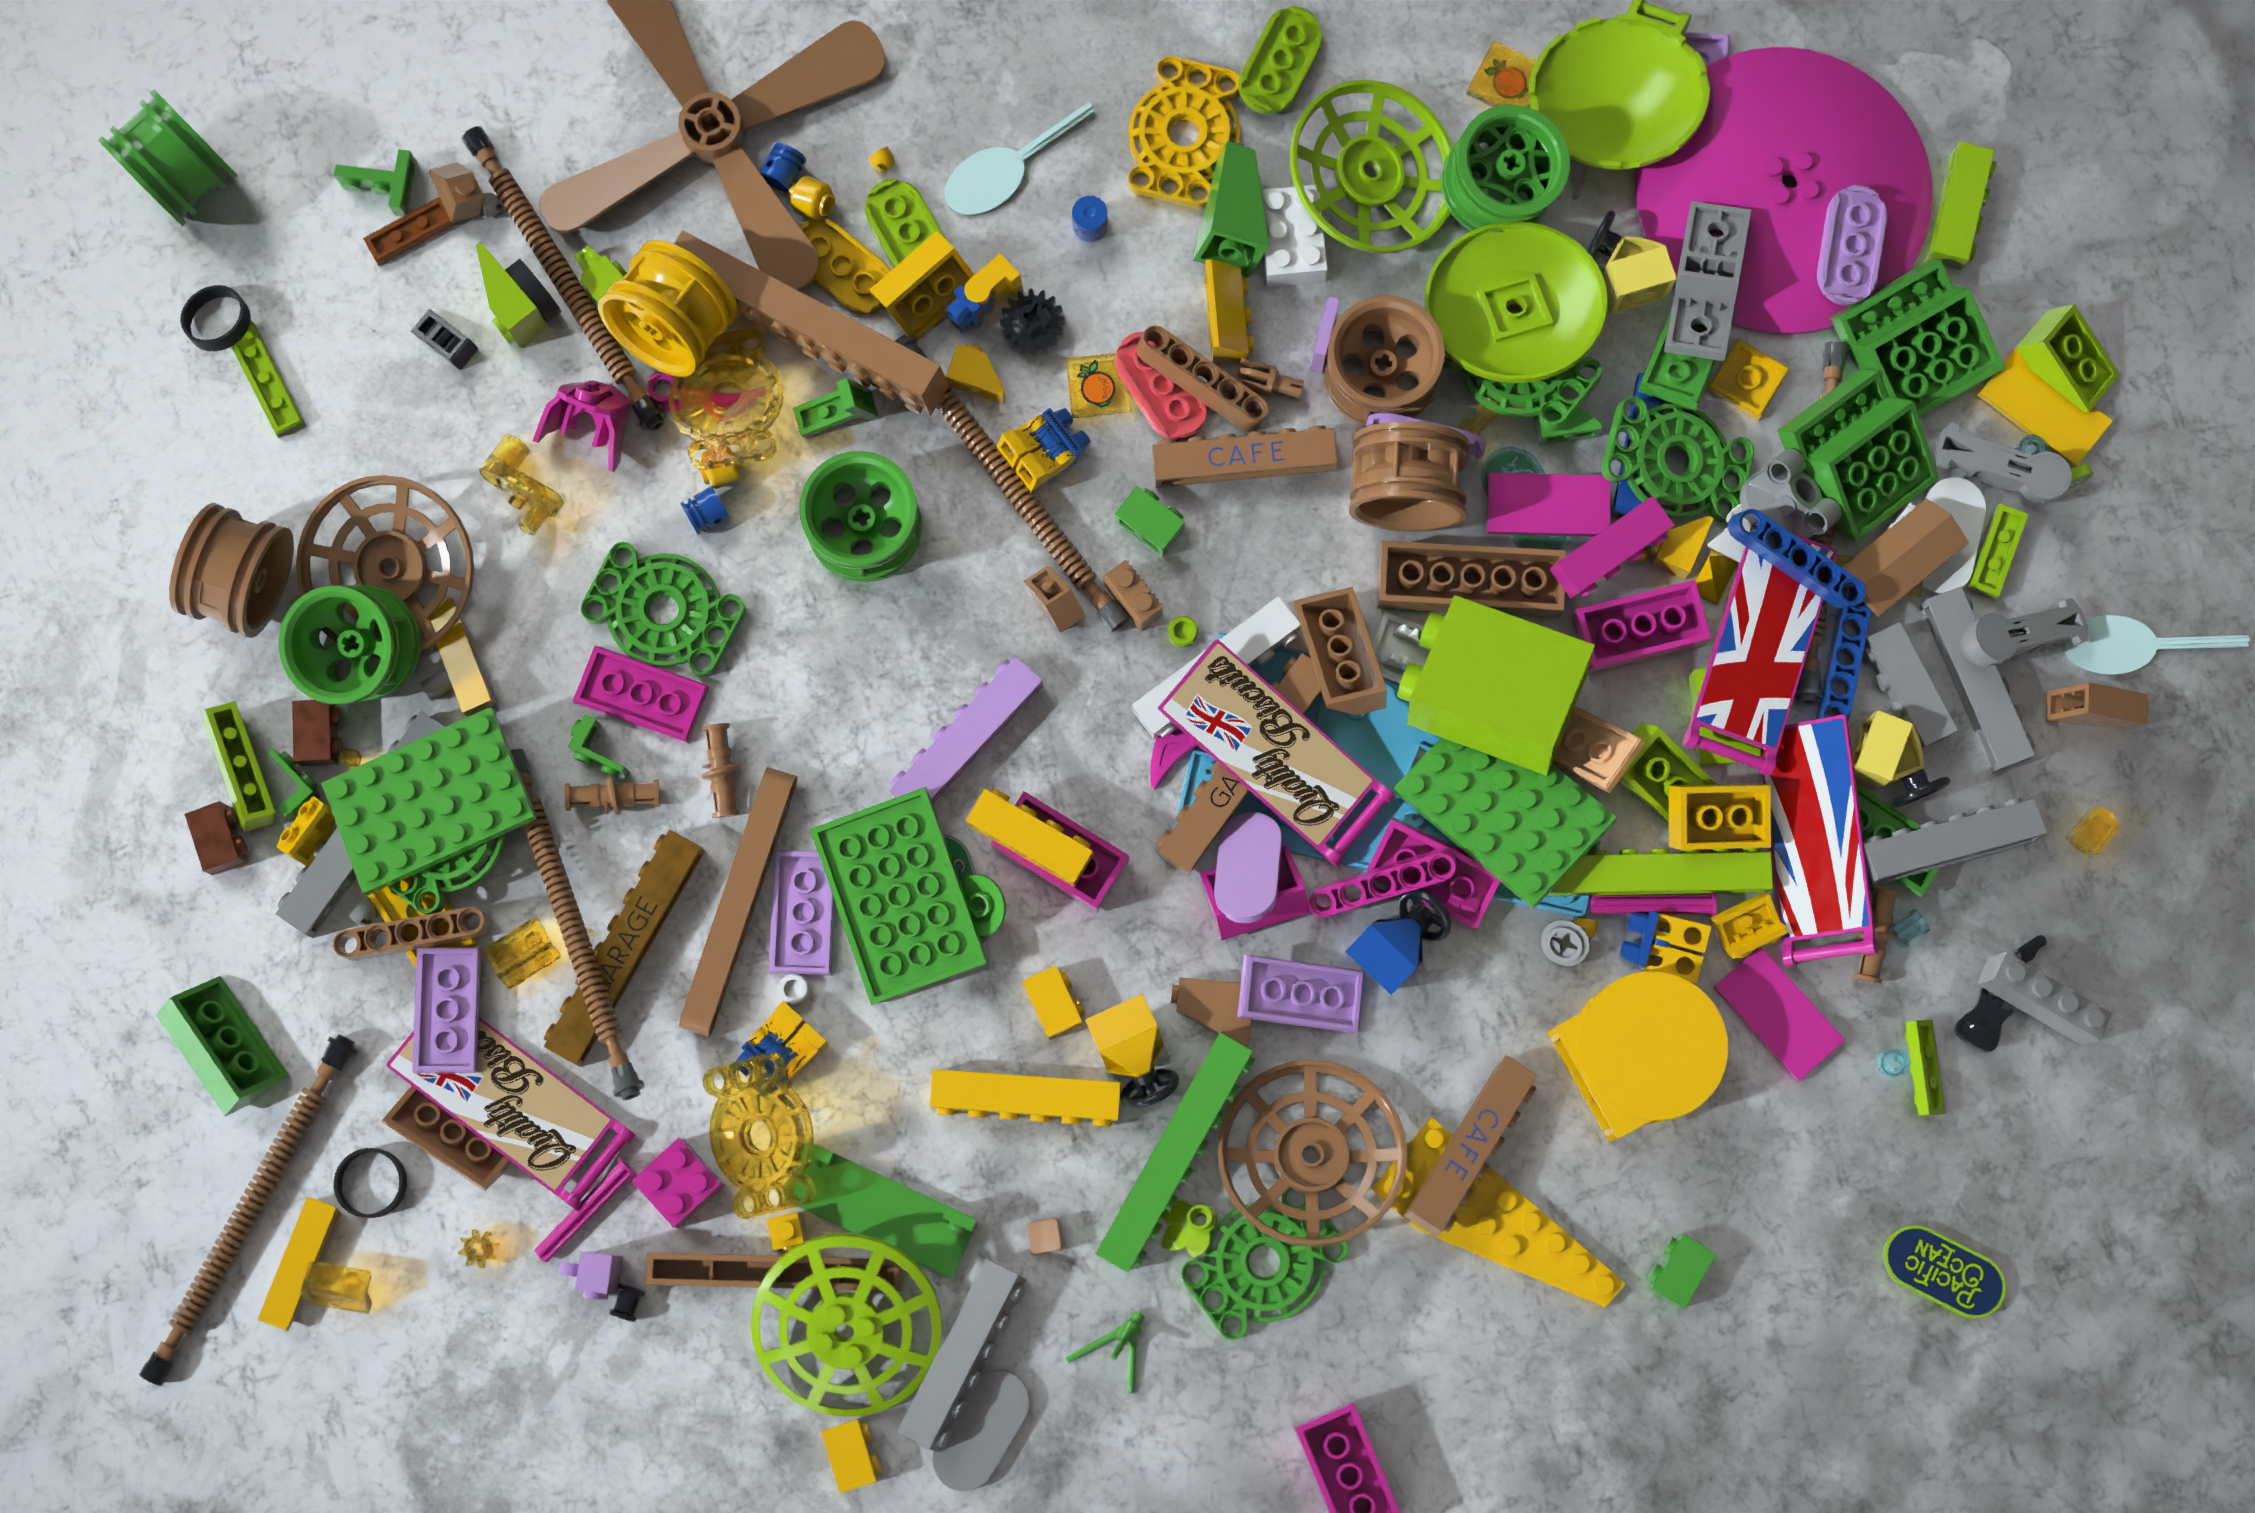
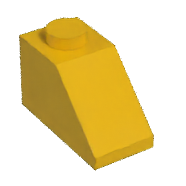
(974, 373)
(1682, 547)

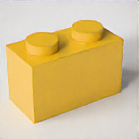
(1053, 1002)
(851, 1455)

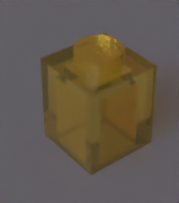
(2093, 831)

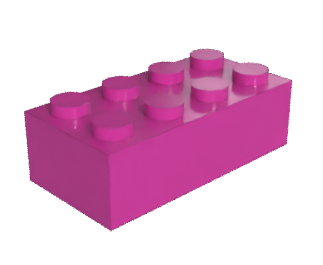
(1643, 626)
(1099, 874)
(1345, 1463)

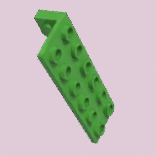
(887, 1211)

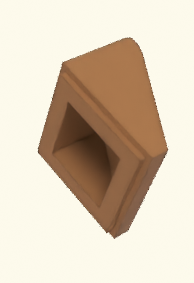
(1044, 1236)

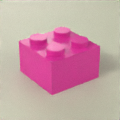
(678, 1183)

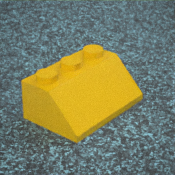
(922, 285)
(1227, 312)

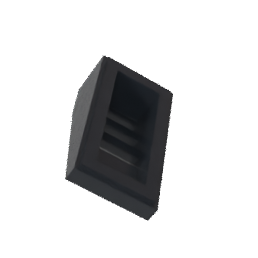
(458, 352)

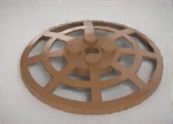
(395, 544)
(1315, 1134)

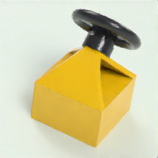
(1130, 1047)

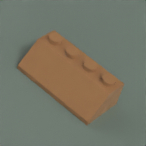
(1341, 652)

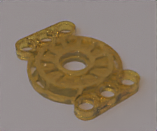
(738, 424)
(730, 1126)

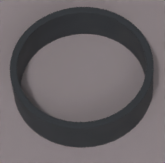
(533, 289)
(203, 296)
(339, 1175)

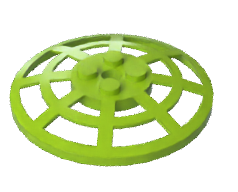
(1378, 154)
(847, 1309)

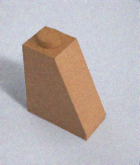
(2097, 706)
(1212, 1006)

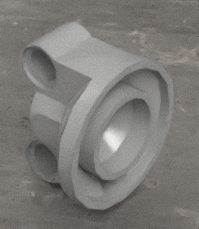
(1790, 496)

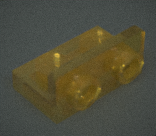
(521, 953)
(337, 1287)

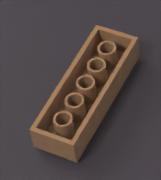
(1498, 577)

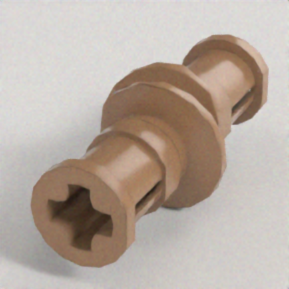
(720, 770)
(612, 795)
(1882, 908)

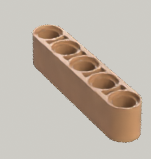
(1197, 365)
(397, 930)

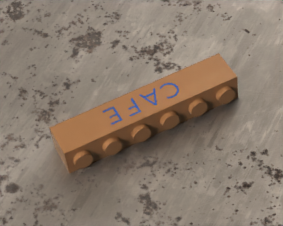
(1244, 457)
(1471, 1145)

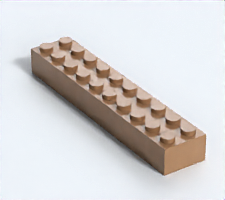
(825, 332)

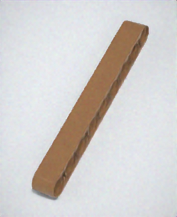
(738, 902)

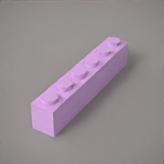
(971, 731)

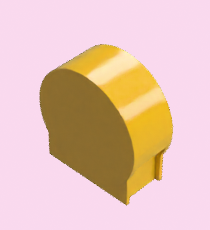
(1644, 1050)

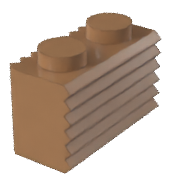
(1133, 595)

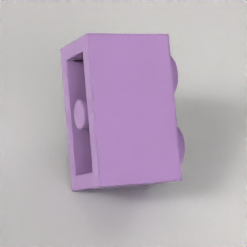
(596, 1274)

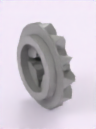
(1553, 945)

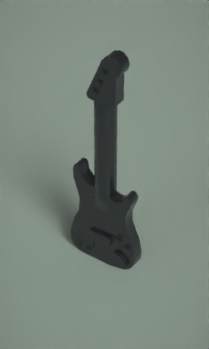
(1984, 1022)

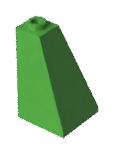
(1234, 213)

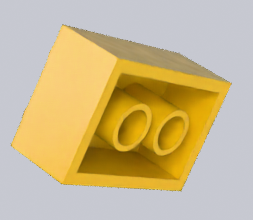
(1719, 816)

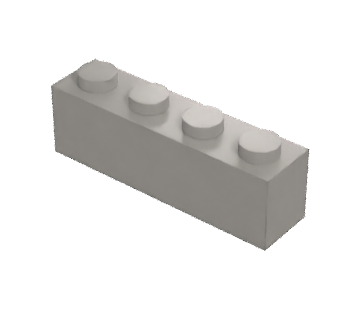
(1908, 684)
(2044, 998)

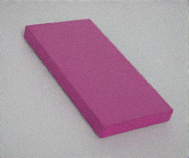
(1547, 504)
(641, 694)
(1779, 1014)

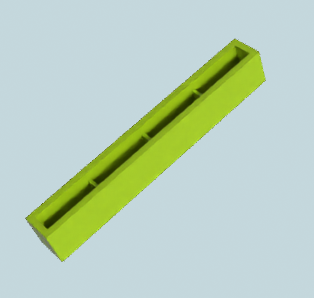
(1668, 873)

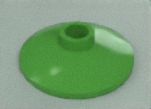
(979, 889)

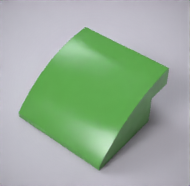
(1920, 337)
(1863, 451)

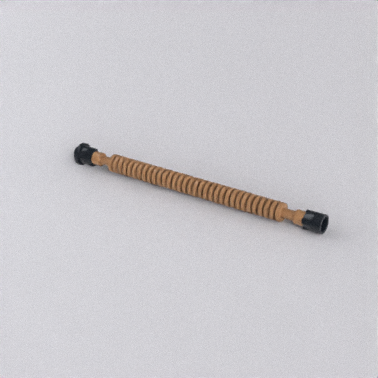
(564, 279)
(333, 1060)

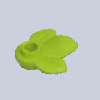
(1183, 1228)

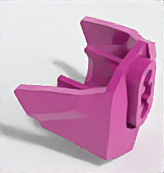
(602, 401)

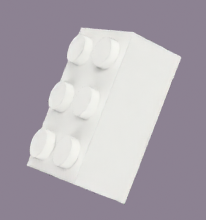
(1295, 239)

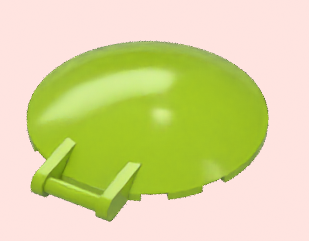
(1623, 87)

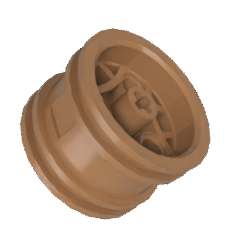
(231, 570)

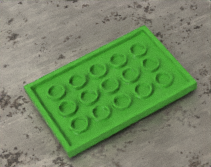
(428, 801)
(1505, 816)
(899, 895)

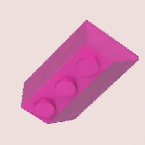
(1290, 903)

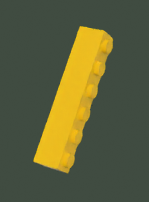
(1025, 1095)

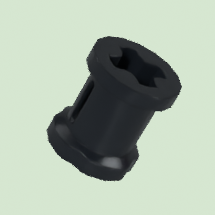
(627, 1302)

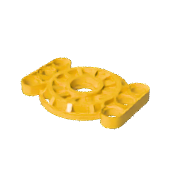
(1182, 102)

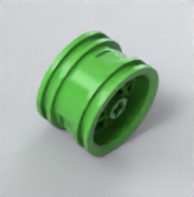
(167, 157)
(1504, 169)

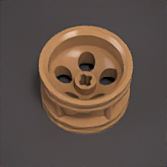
(1396, 322)
(1408, 476)

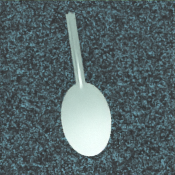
(996, 172)
(2125, 645)

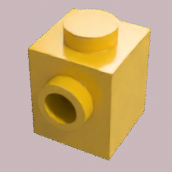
(786, 1231)

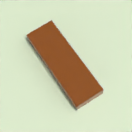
(408, 231)

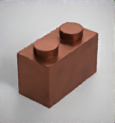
(316, 733)
(216, 837)

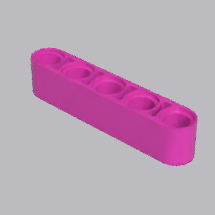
(1369, 890)

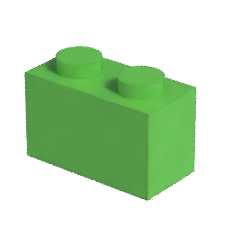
(1150, 520)
(1680, 1270)

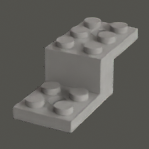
(1707, 281)

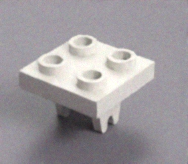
(1397, 646)

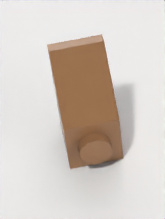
(458, 191)
(1055, 598)

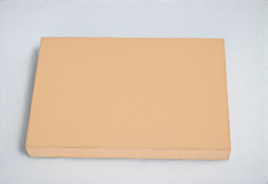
(1596, 750)

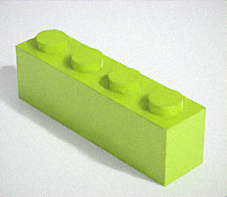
(1961, 204)
(239, 766)

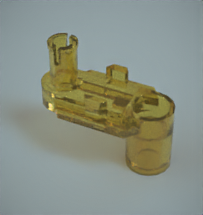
(502, 472)

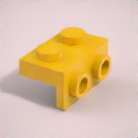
(307, 831)
(1748, 926)

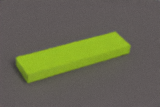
(267, 382)

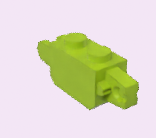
(598, 272)

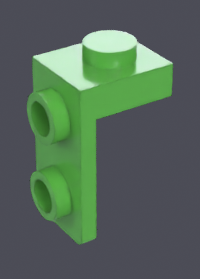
(583, 735)
(292, 804)

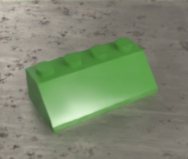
(221, 1045)

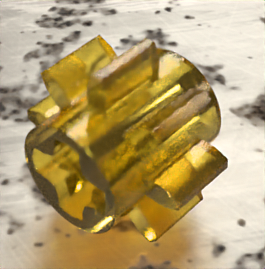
(469, 1251)

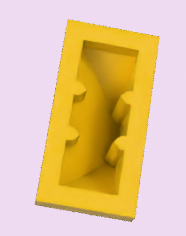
(1714, 576)

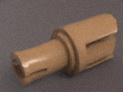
(1266, 379)

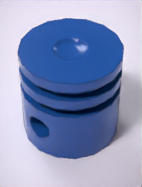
(782, 166)
(1090, 218)
(705, 510)

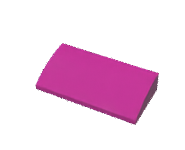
(1463, 895)

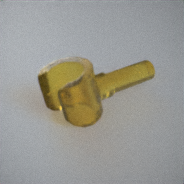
(350, 758)

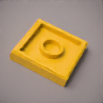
(1748, 379)

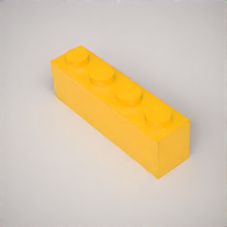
(1030, 837)

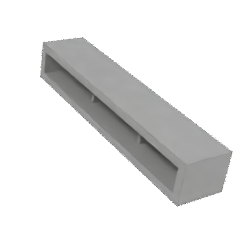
(1979, 688)
(1953, 841)
(962, 1356)

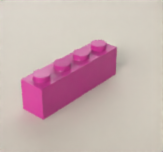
(1612, 547)

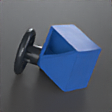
(1394, 947)

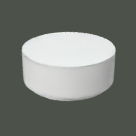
(794, 989)

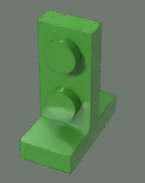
(383, 182)
(835, 408)

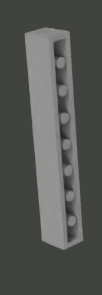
(331, 872)

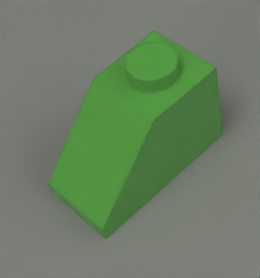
(1577, 428)

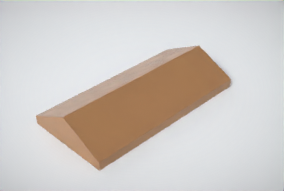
(1906, 555)
(446, 1139)

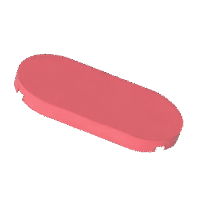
(1164, 404)

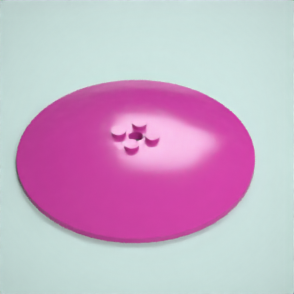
(1800, 118)

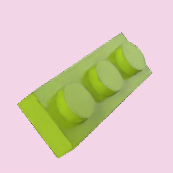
(1998, 551)
(1925, 1067)

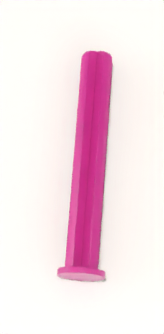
(1657, 903)
(590, 1205)

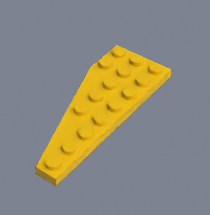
(1503, 1225)

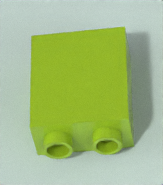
(1496, 683)

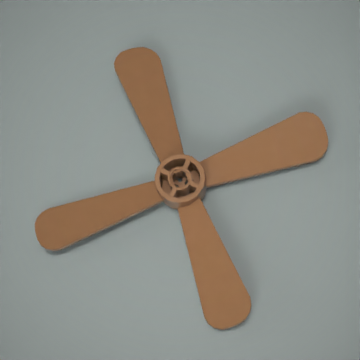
(827, 68)

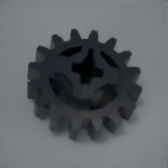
(1023, 316)

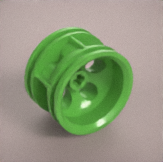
(863, 474)
(313, 666)

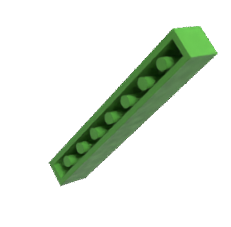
(1174, 1152)

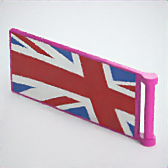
(1757, 659)

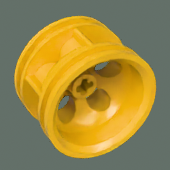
(668, 308)

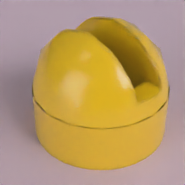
(882, 159)
(1590, 926)

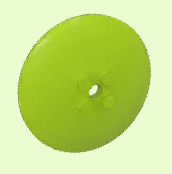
(1524, 266)

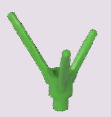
(1126, 1335)

